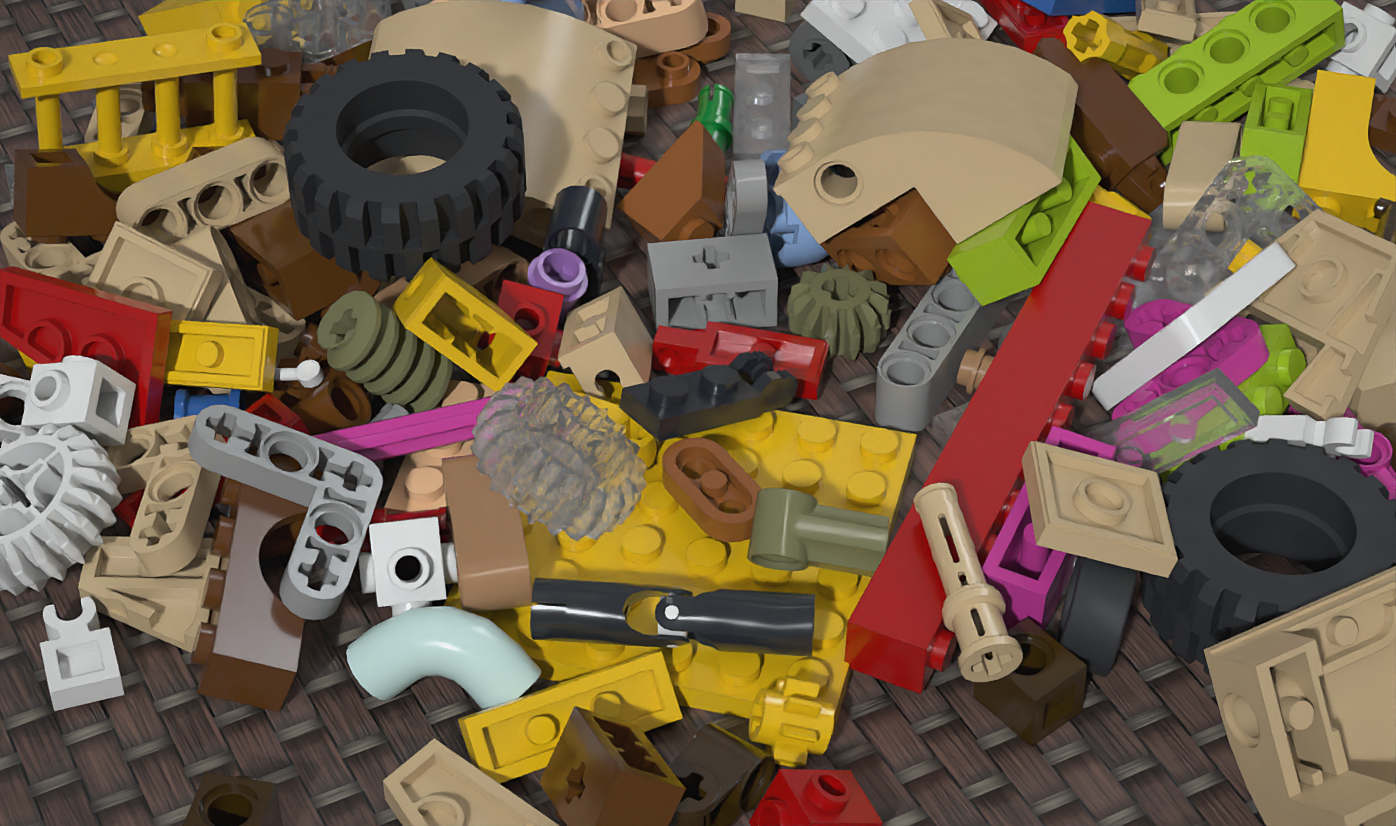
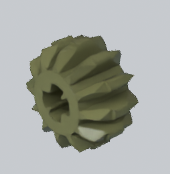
(840, 308)

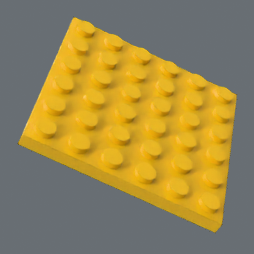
(662, 545)

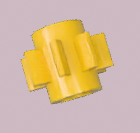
(791, 721)

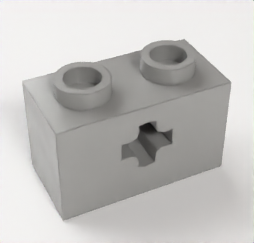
(713, 281)

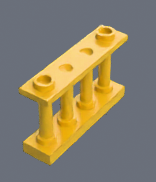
(159, 57)

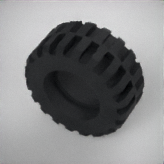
(395, 110)
(1267, 503)

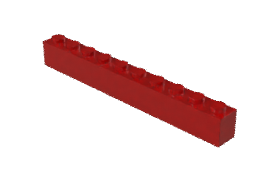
(1025, 392)

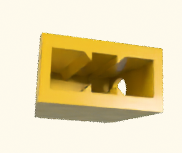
(454, 317)

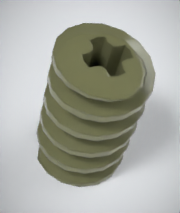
(382, 353)

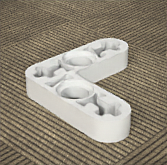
(1192, 326)

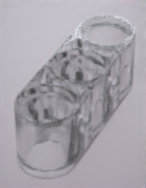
(315, 26)

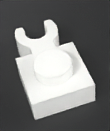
(1336, 435)
(79, 659)

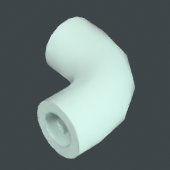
(446, 645)

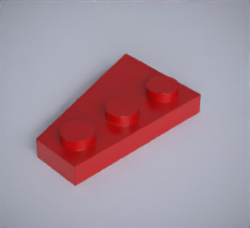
(62, 319)

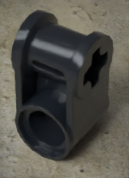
(579, 227)

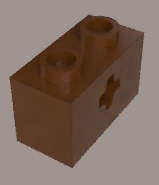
(609, 775)

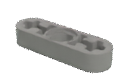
(746, 198)

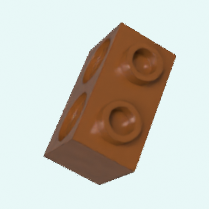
(897, 242)

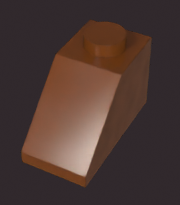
(680, 192)

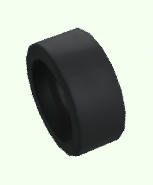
(1096, 612)

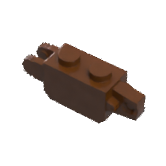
(263, 92)
(1113, 128)

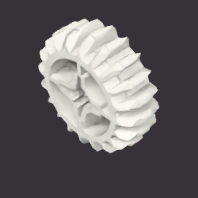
(52, 504)

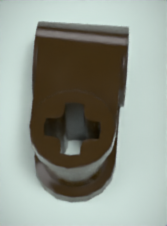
(720, 778)

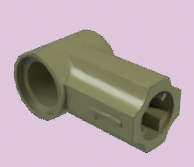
(798, 533)

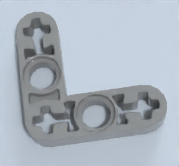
(325, 498)

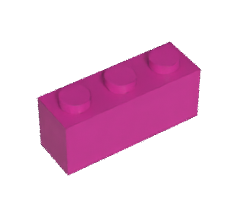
(1030, 574)

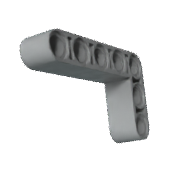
(928, 352)

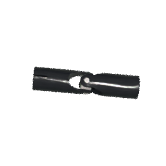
(719, 619)

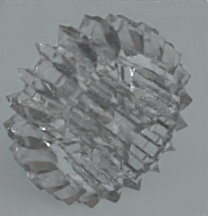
(558, 458)

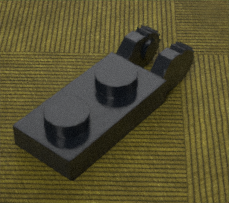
(709, 396)

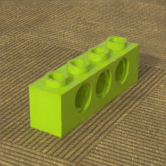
(1219, 70)

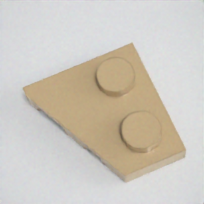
(154, 604)

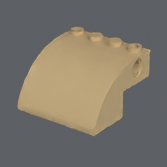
(560, 75)
(951, 116)
(1316, 708)

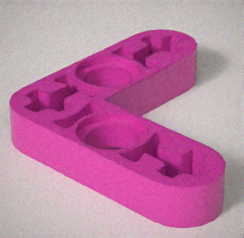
(1234, 348)

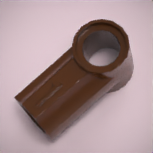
(334, 404)

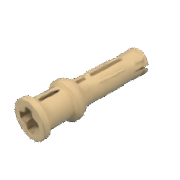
(943, 518)

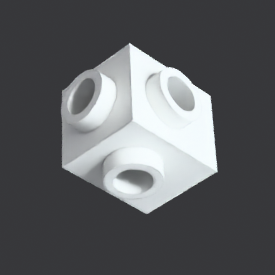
(1368, 45)
(81, 395)
(401, 538)

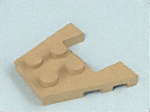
(1333, 301)

